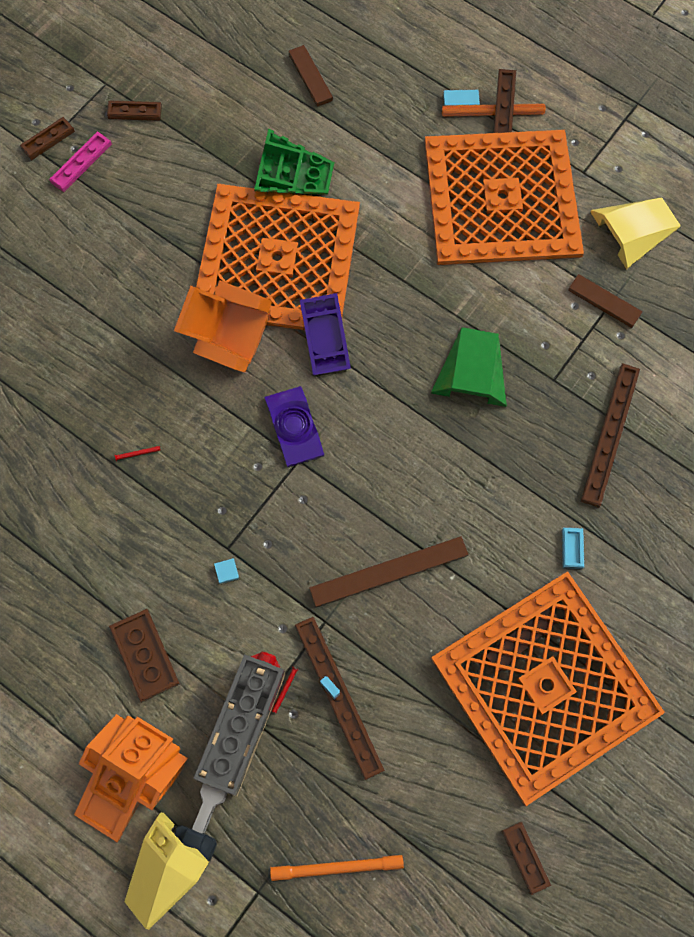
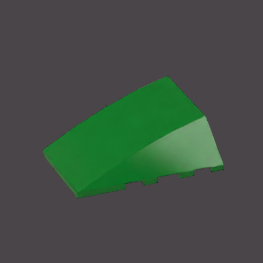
(292, 168)
(473, 367)

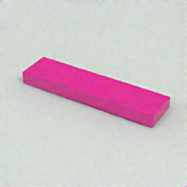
(80, 161)

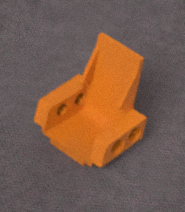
(224, 323)
(129, 767)

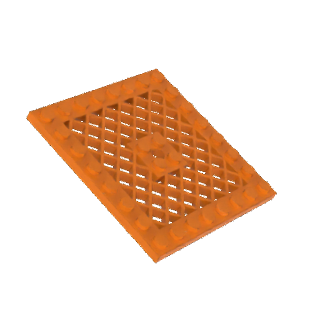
(553, 146)
(277, 202)
(643, 712)

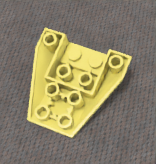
(162, 873)

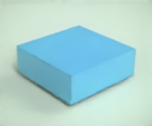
(226, 571)
(330, 687)

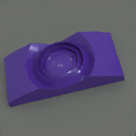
(325, 334)
(294, 426)

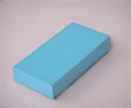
(461, 97)
(573, 548)

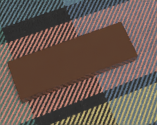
(134, 110)
(47, 138)
(526, 858)

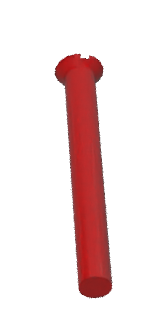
(136, 453)
(284, 690)

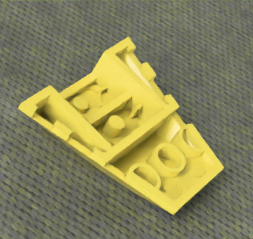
(637, 226)

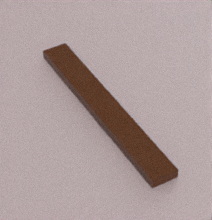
(610, 435)
(388, 571)
(343, 705)

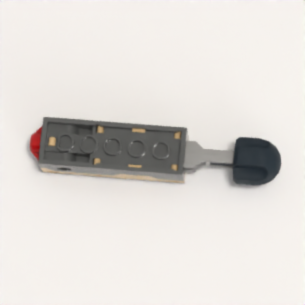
(233, 742)

